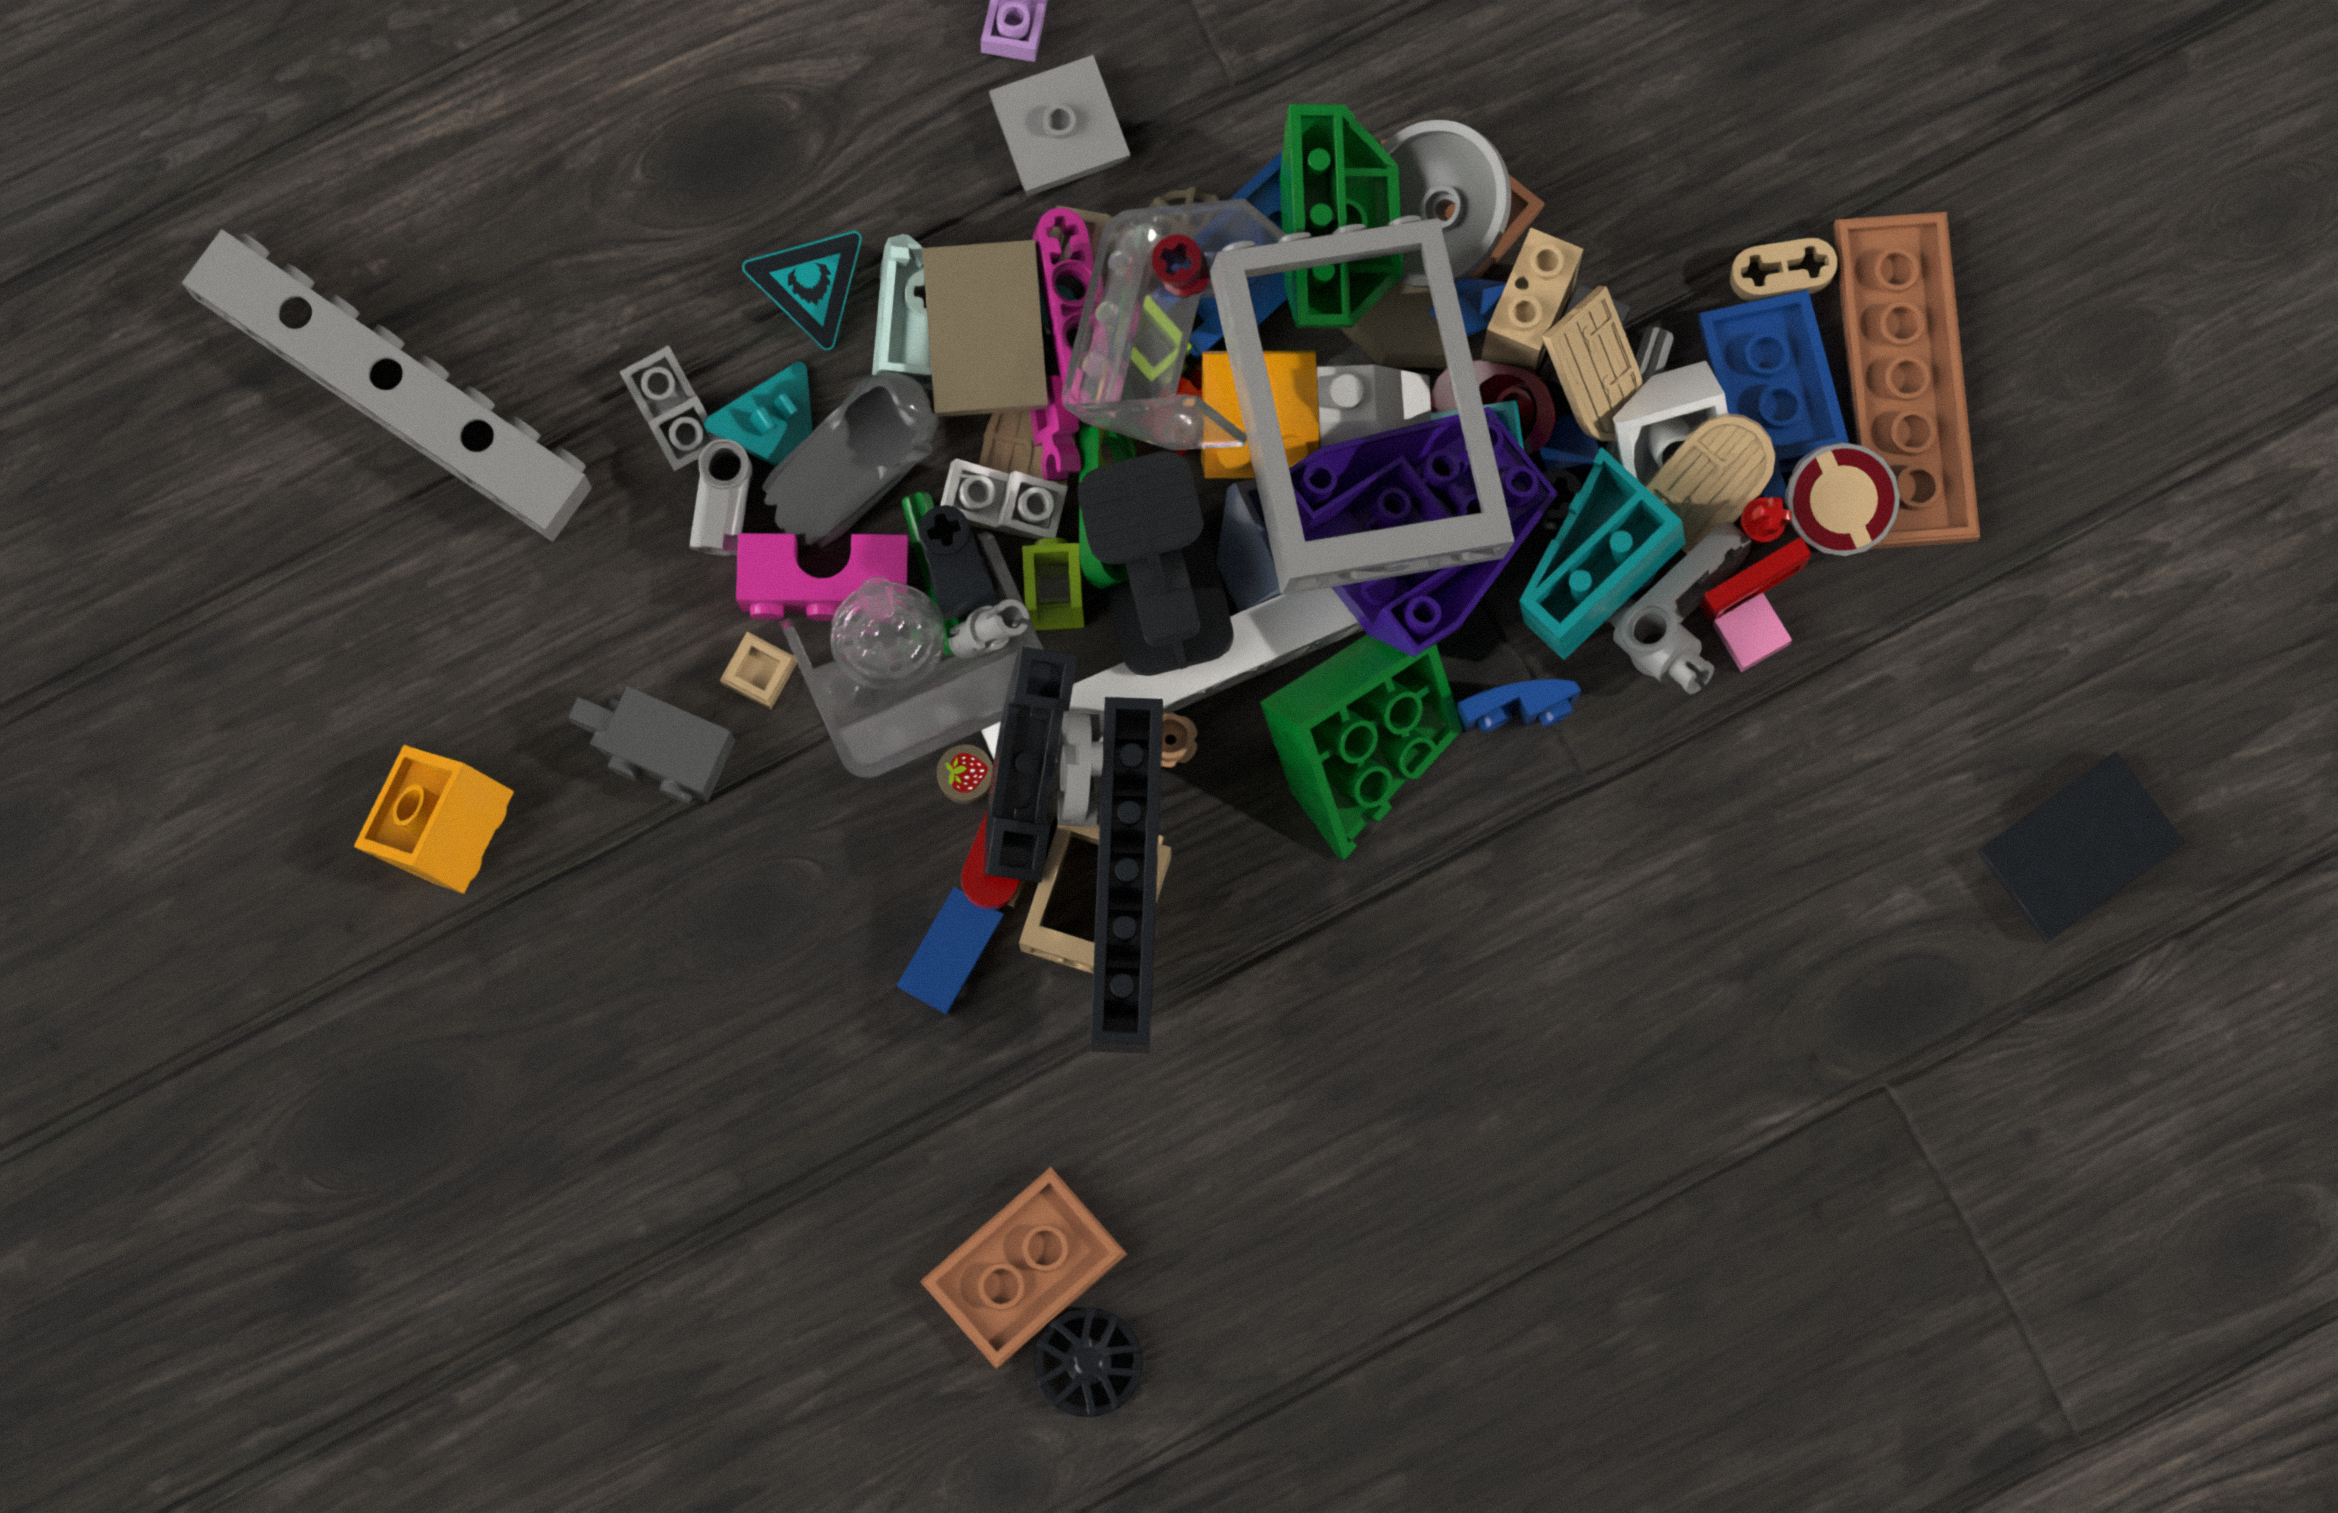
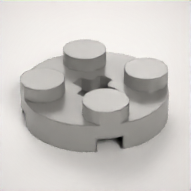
(1078, 762)

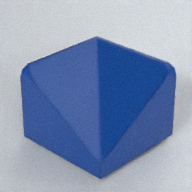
(1477, 302)
(1568, 448)

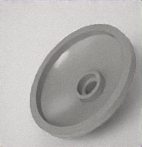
(1446, 166)

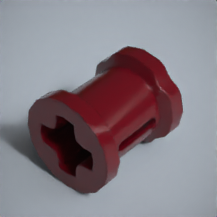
(1177, 250)

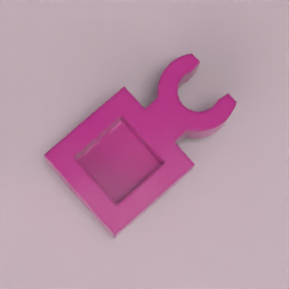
(1054, 432)

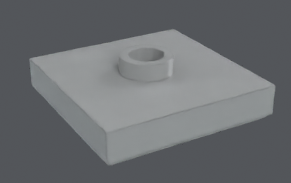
(1059, 125)

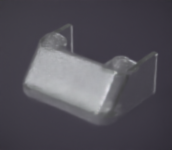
(1138, 332)
(895, 727)

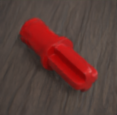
(1764, 519)

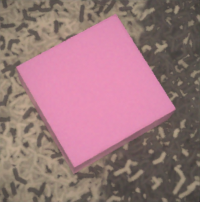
(1752, 632)

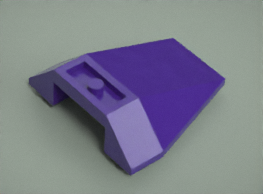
(1407, 480)

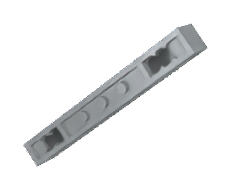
(421, 410)

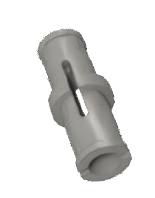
(988, 628)

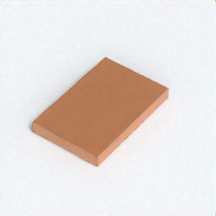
(1023, 1268)

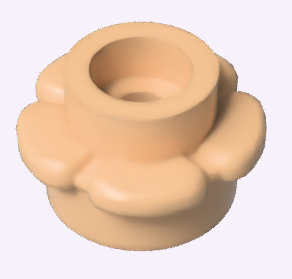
(1185, 734)

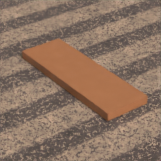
(1909, 370)

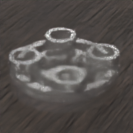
(887, 635)

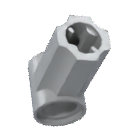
(720, 503)

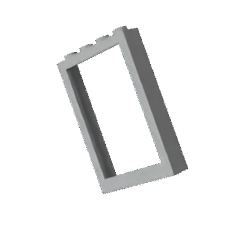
(1380, 552)

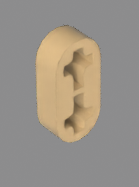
(1780, 257)

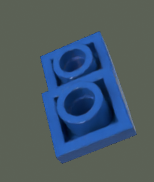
(1535, 701)

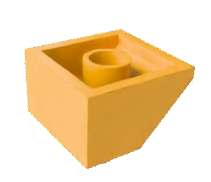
(1295, 400)
(434, 818)

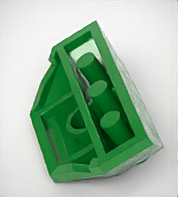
(1329, 180)

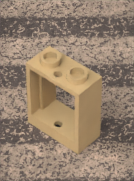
(1532, 301)
(1055, 944)

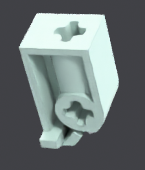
(901, 317)

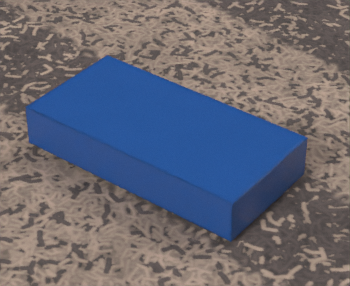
(950, 952)

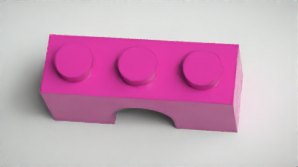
(775, 584)

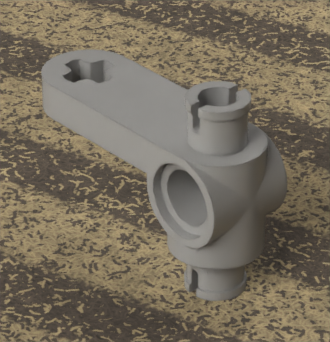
(1670, 602)

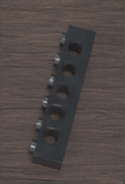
(1127, 875)

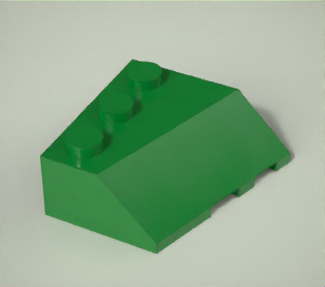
(1359, 732)

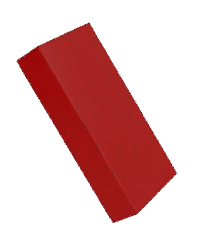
(1756, 579)

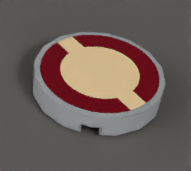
(1842, 498)

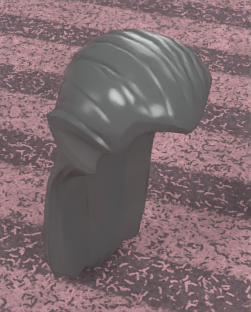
(853, 458)

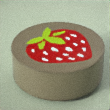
(965, 774)

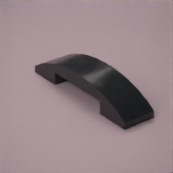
(1026, 763)

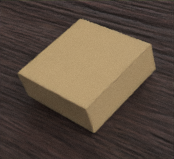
(758, 670)

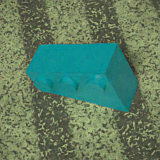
(1600, 556)

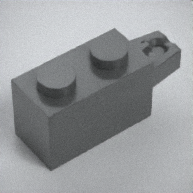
(657, 741)

